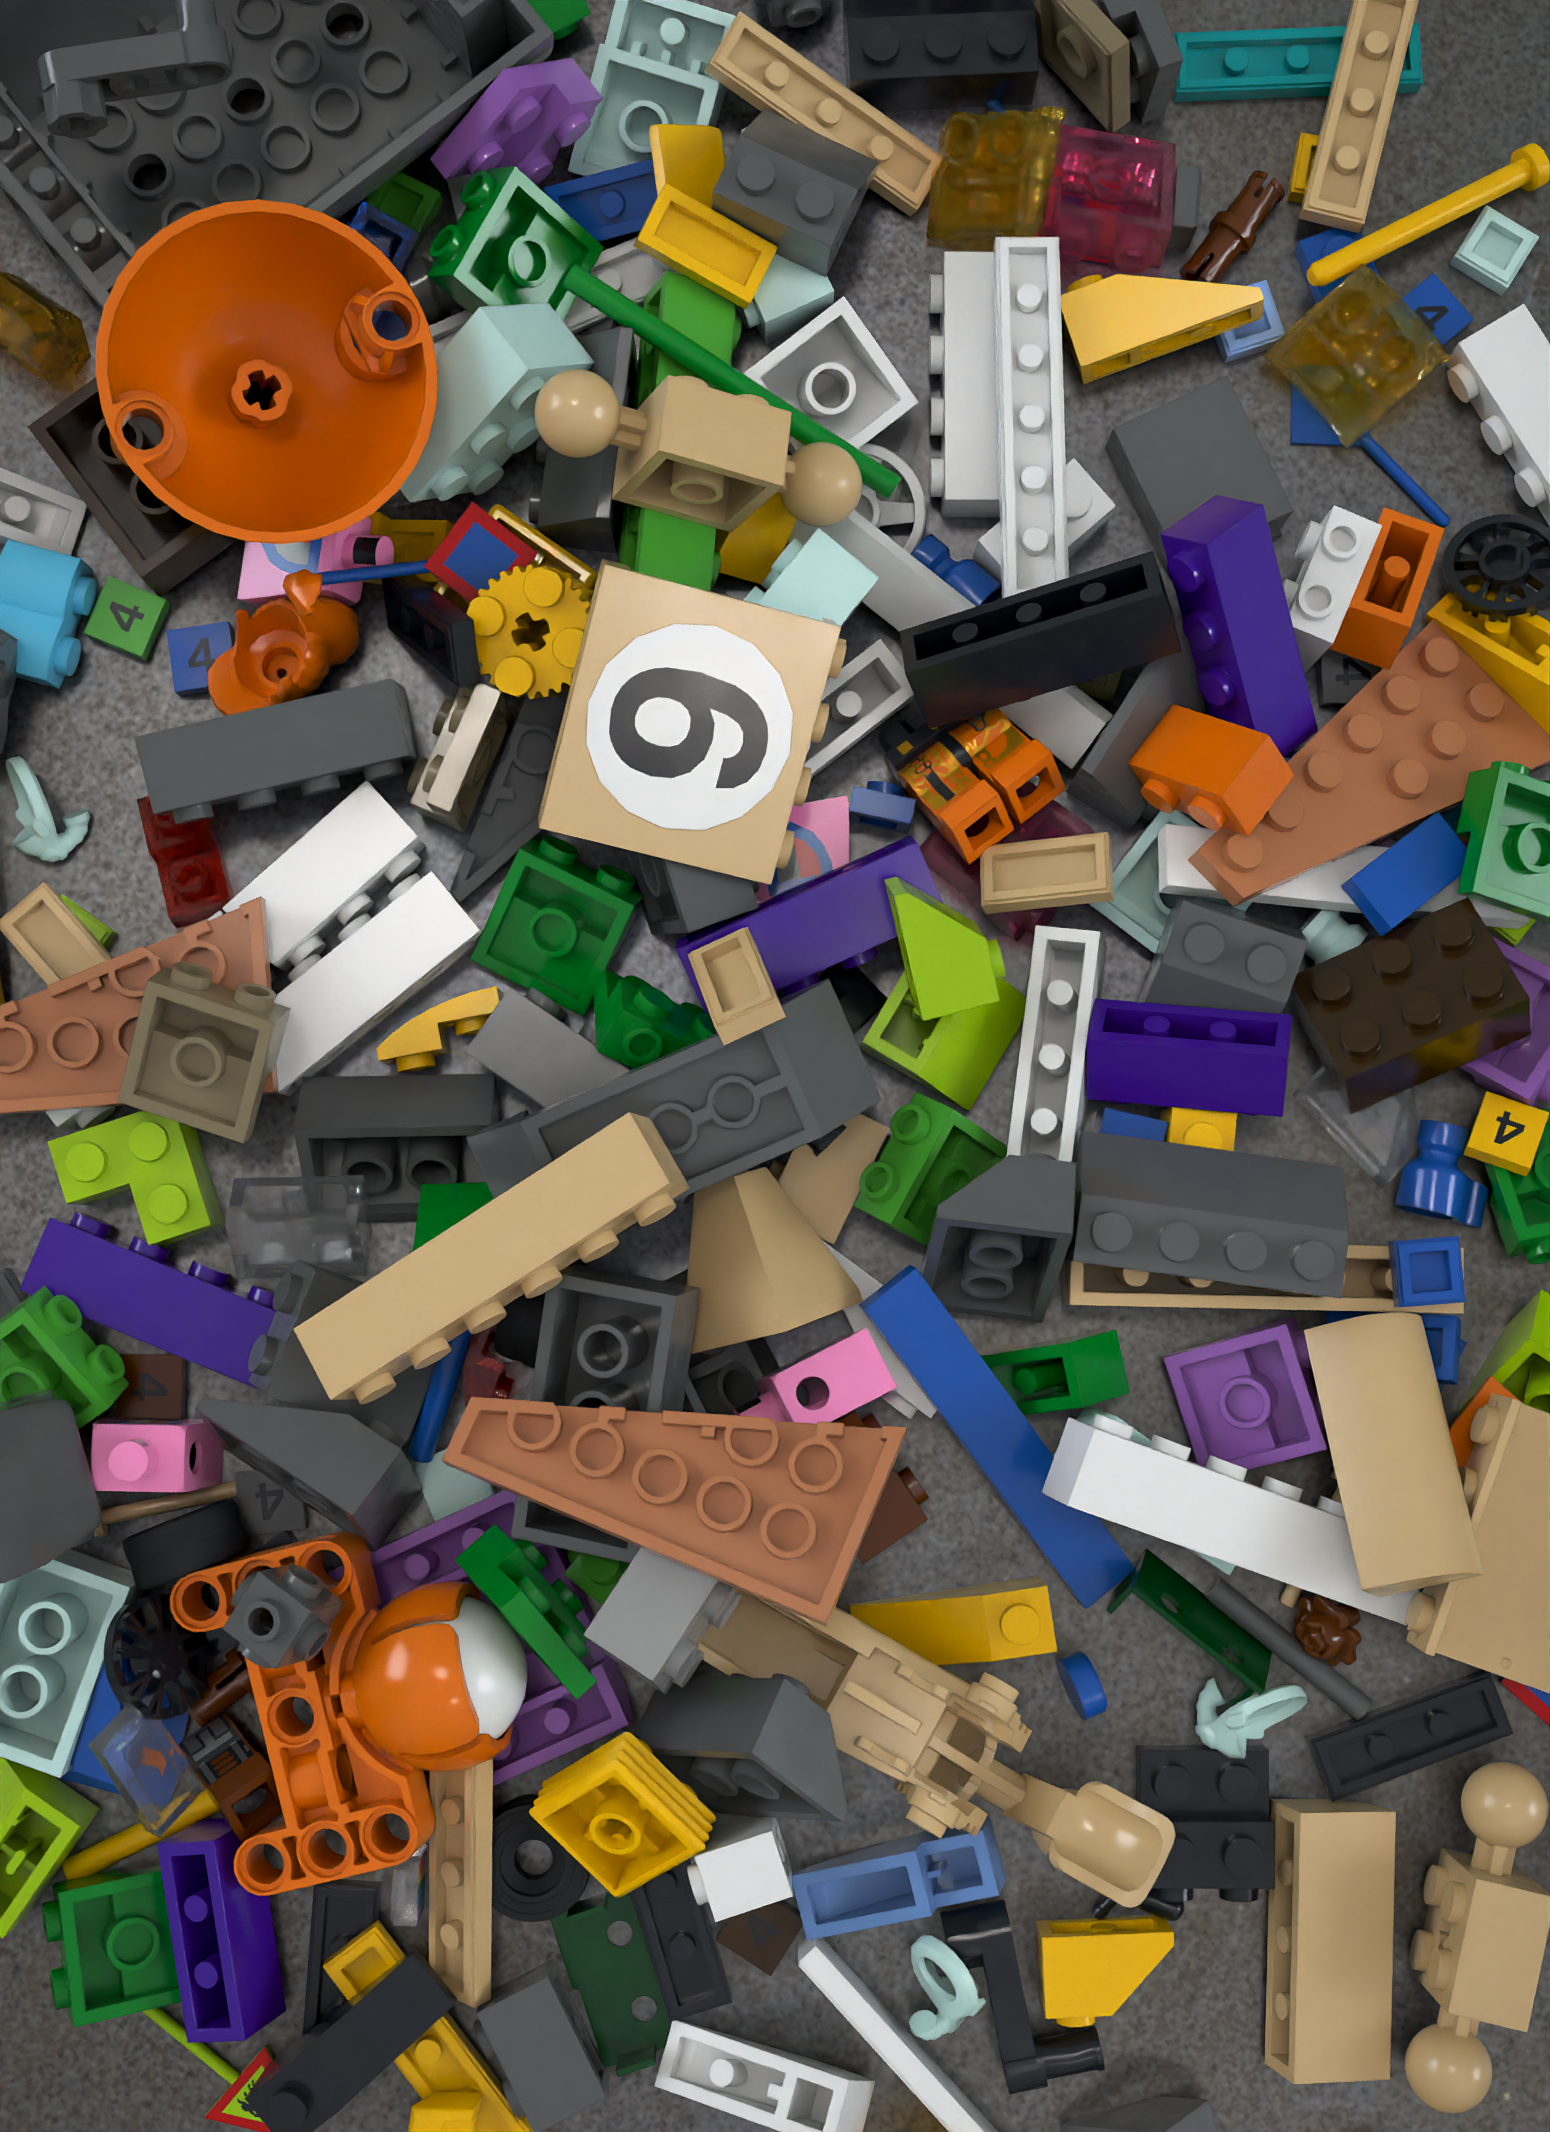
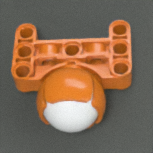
(390, 1696)

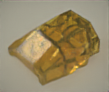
(993, 174)
(40, 330)
(1357, 354)

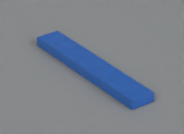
(993, 1433)

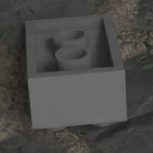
(1223, 959)
(323, 1459)

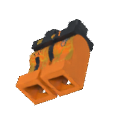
(970, 772)

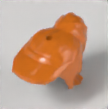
(283, 638)

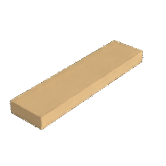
(791, 86)
(1358, 113)
(462, 1881)

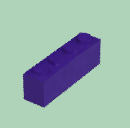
(1239, 620)
(823, 919)
(150, 1296)

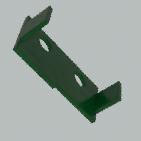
(1197, 1621)
(612, 1979)

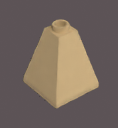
(758, 1263)

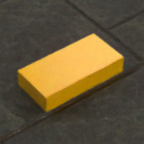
(705, 246)

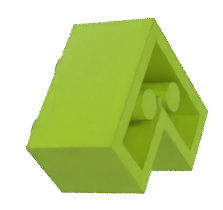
(152, 1159)

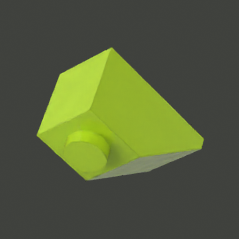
(943, 953)

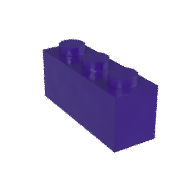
(1188, 1057)
(219, 1937)

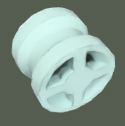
(1330, 935)

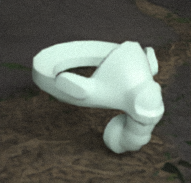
(40, 835)
(1244, 1719)
(952, 1995)

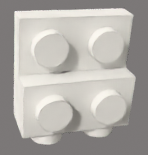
(1331, 570)

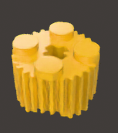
(502, 624)

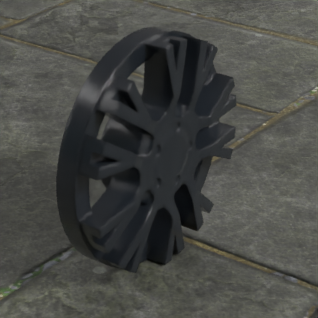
(1500, 567)
(156, 1659)

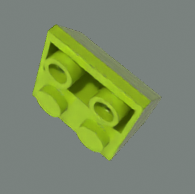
(949, 1052)
(37, 1833)

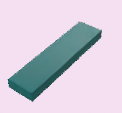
(1271, 63)

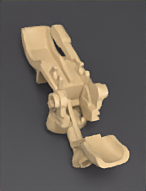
(942, 1742)

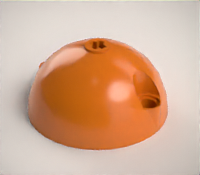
(269, 301)

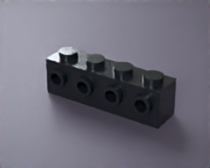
(1040, 640)

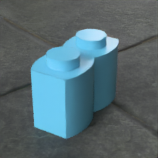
(42, 606)

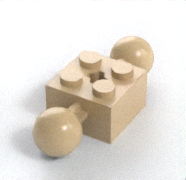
(698, 451)
(1479, 1938)

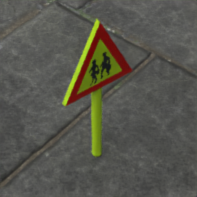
(231, 2106)

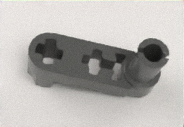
(85, 76)

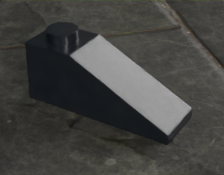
(350, 2047)

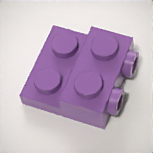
(521, 121)
(1522, 1067)
(1250, 1396)

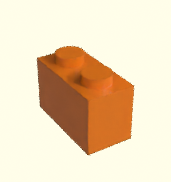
(1389, 589)
(1210, 770)

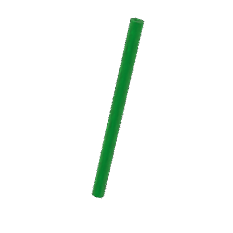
(716, 370)

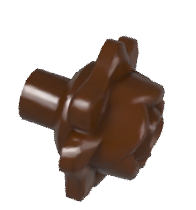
(1328, 1630)

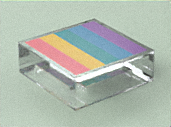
(409, 1889)

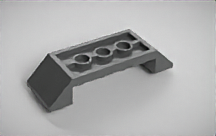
(709, 1100)

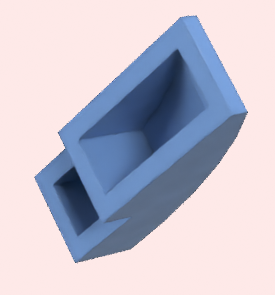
(898, 1881)

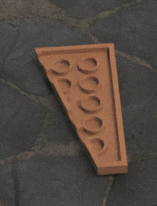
(1379, 767)
(76, 1036)
(718, 1493)

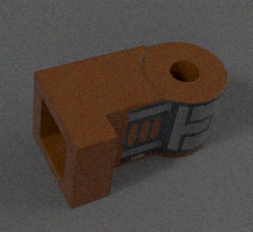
(230, 1771)

